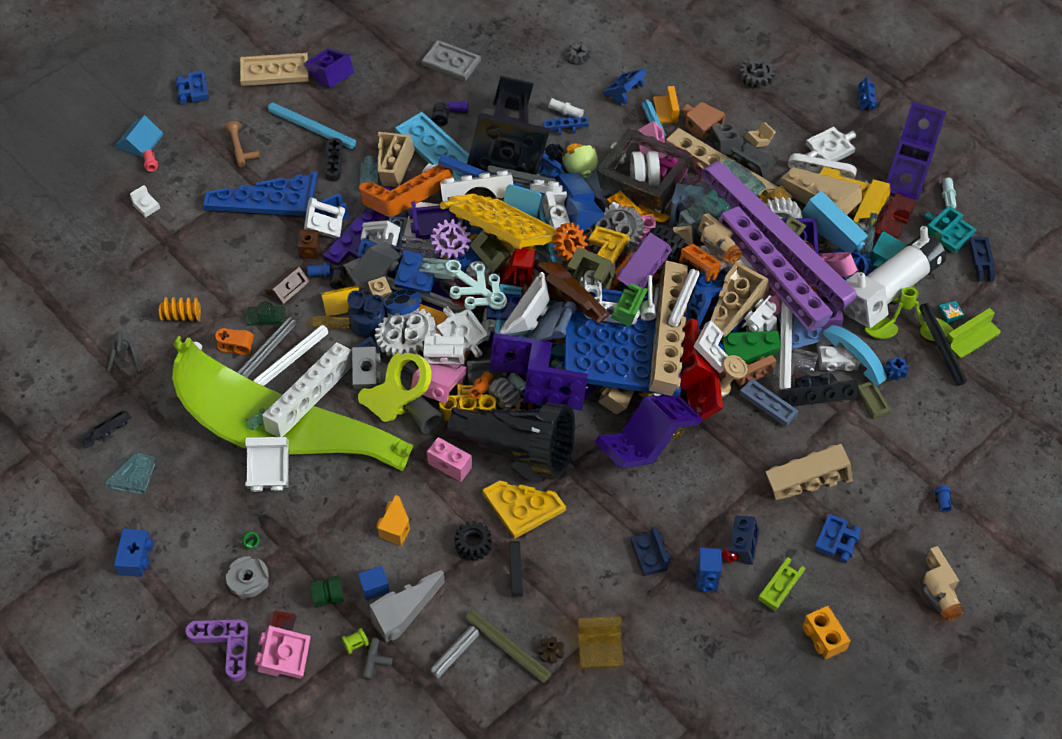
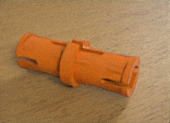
(481, 385)

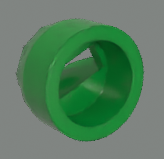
(251, 543)

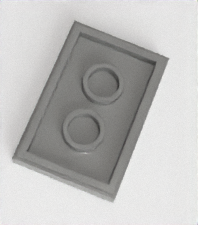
(451, 60)

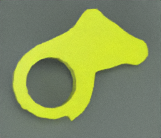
(389, 398)

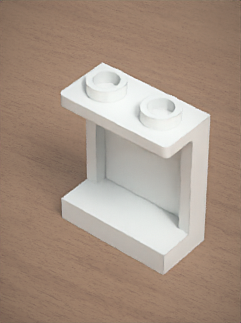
(267, 463)

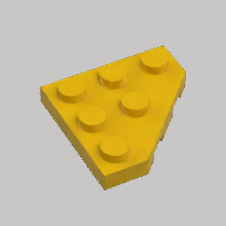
(522, 506)

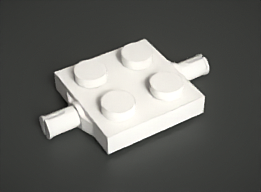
(831, 145)
(465, 325)

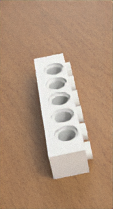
(308, 390)

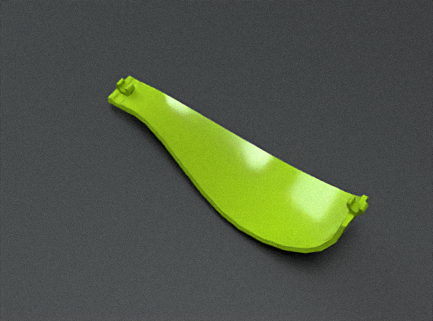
(225, 400)

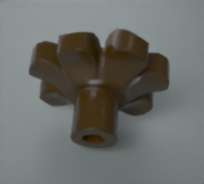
(551, 650)

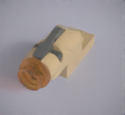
(719, 239)
(940, 585)

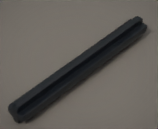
(943, 344)

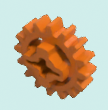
(568, 242)

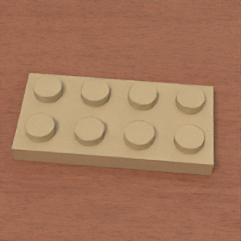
(273, 69)

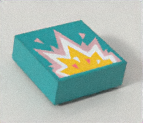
(951, 311)

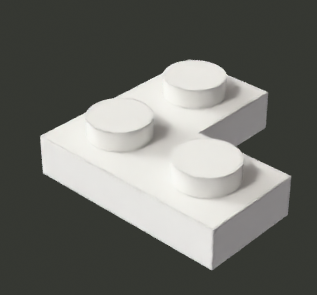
(708, 345)

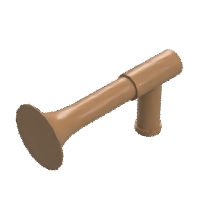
(233, 128)

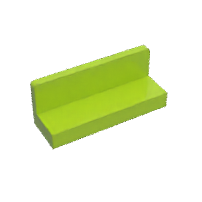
(973, 334)

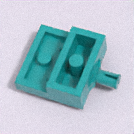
(950, 229)

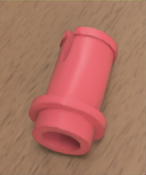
(150, 162)

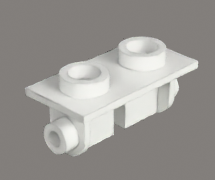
(764, 309)

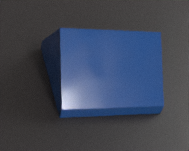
(583, 212)

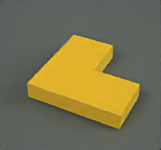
(610, 241)

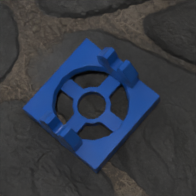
(624, 84)

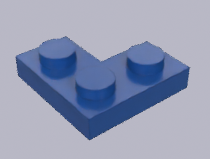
(410, 277)

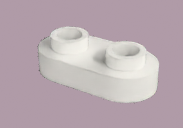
(540, 186)

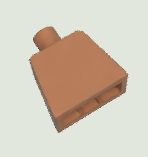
(701, 118)

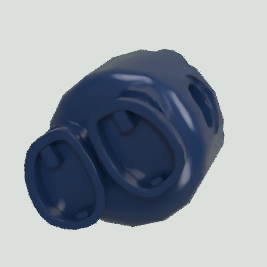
(365, 313)

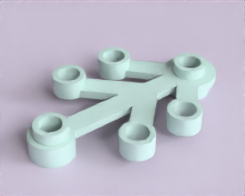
(478, 287)

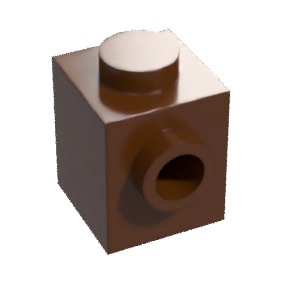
(309, 244)

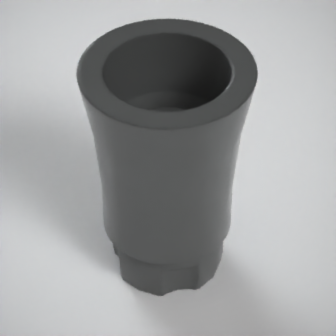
(424, 415)

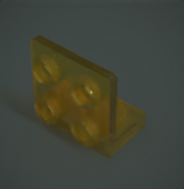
(600, 642)

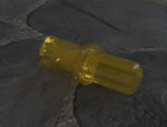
(331, 322)

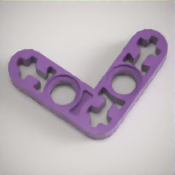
(232, 641)

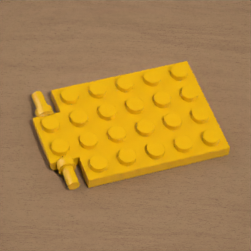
(501, 220)

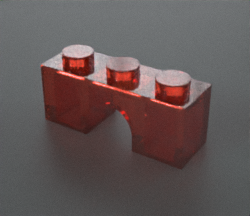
(899, 209)

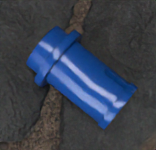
(319, 270)
(943, 493)

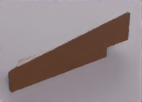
(570, 290)

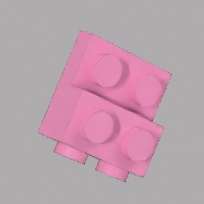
(282, 652)

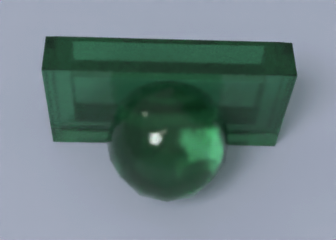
(265, 314)

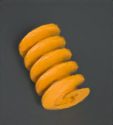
(180, 309)

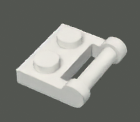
(324, 224)

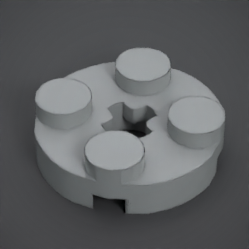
(252, 587)

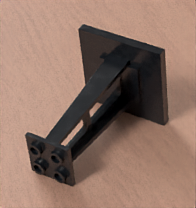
(509, 140)

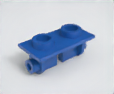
(866, 94)
(552, 168)

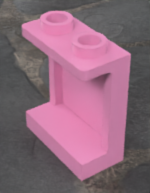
(441, 382)

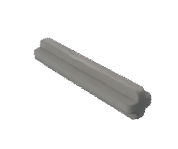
(454, 651)

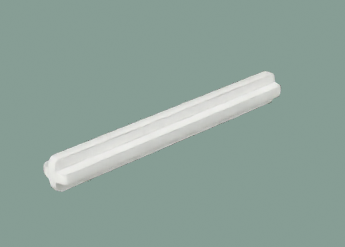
(786, 346)
(291, 355)

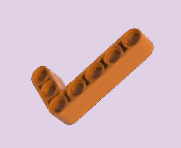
(399, 199)

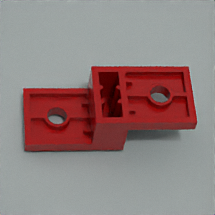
(698, 376)

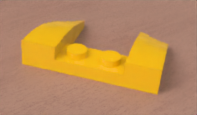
(873, 194)

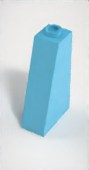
(834, 223)

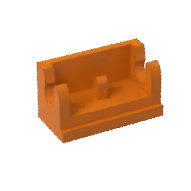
(701, 261)

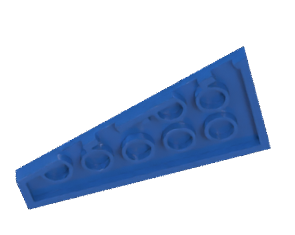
(266, 197)

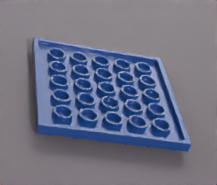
(611, 351)

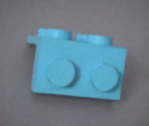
(523, 199)

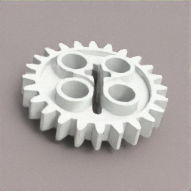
(393, 330)

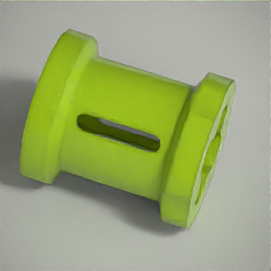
(355, 641)

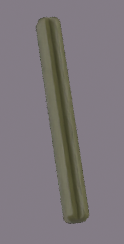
(508, 646)

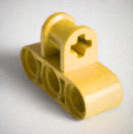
(464, 400)

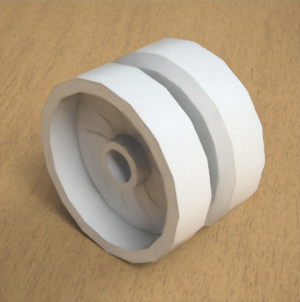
(645, 170)

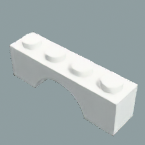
(496, 183)

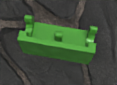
(629, 304)

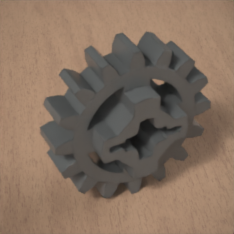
(757, 72)

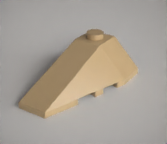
(739, 295)

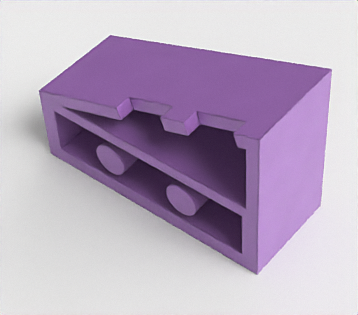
(644, 262)

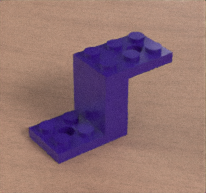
(915, 150)
(532, 360)
(648, 431)

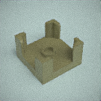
(491, 251)
(585, 260)

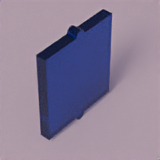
(503, 314)

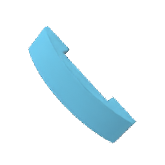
(875, 370)

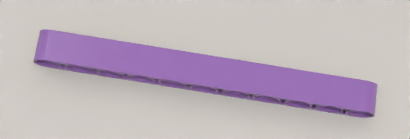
(780, 235)

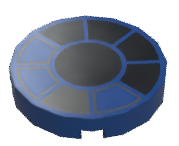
(402, 302)

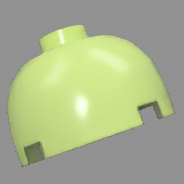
(582, 161)

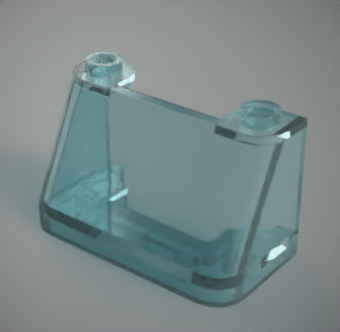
(704, 199)

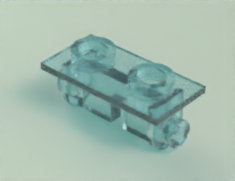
(369, 171)

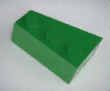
(752, 345)

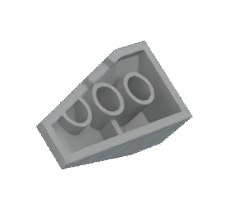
(396, 611)

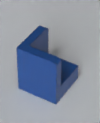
(374, 583)

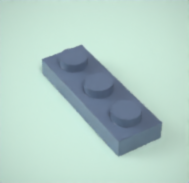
(769, 402)

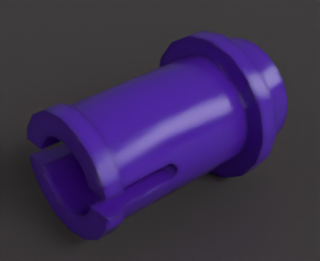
(458, 106)

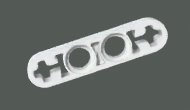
(798, 160)

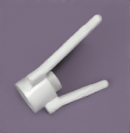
(648, 309)

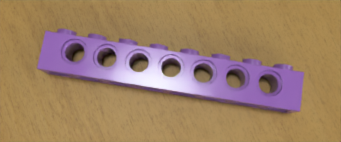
(781, 275)

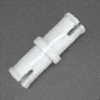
(565, 108)

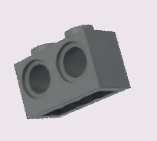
(725, 137)

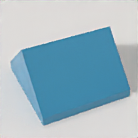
(139, 137)

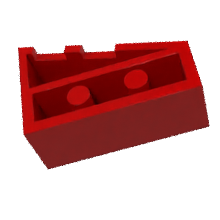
(519, 268)

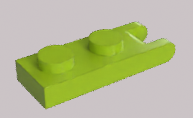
(780, 585)

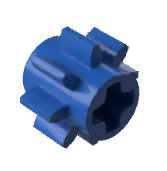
(896, 368)

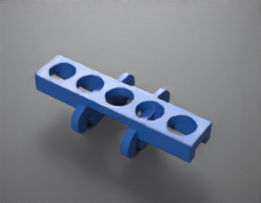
(558, 123)

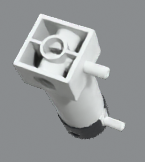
(887, 281)

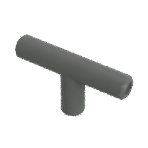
(373, 659)

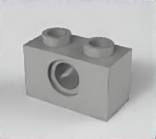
(365, 356)

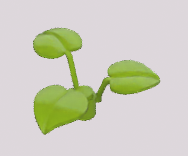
(886, 327)

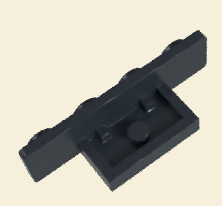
(819, 390)

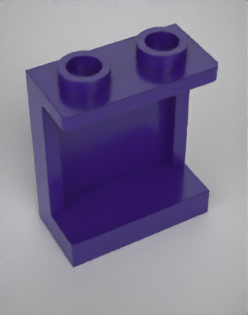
(427, 218)

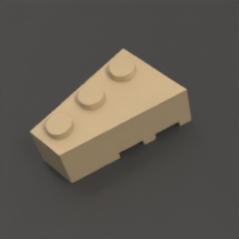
(394, 157)

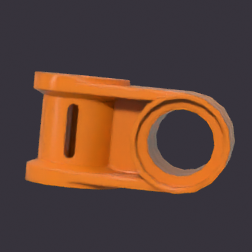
(236, 341)

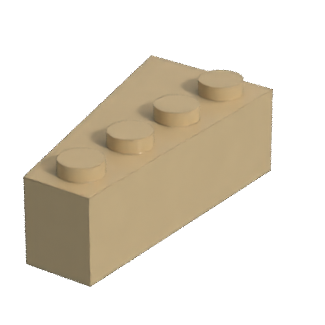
(807, 184)
(810, 472)

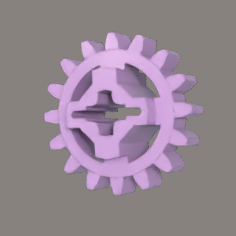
(443, 239)

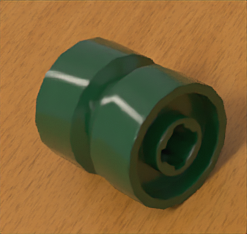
(326, 591)

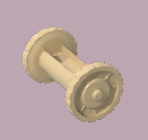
(733, 368)

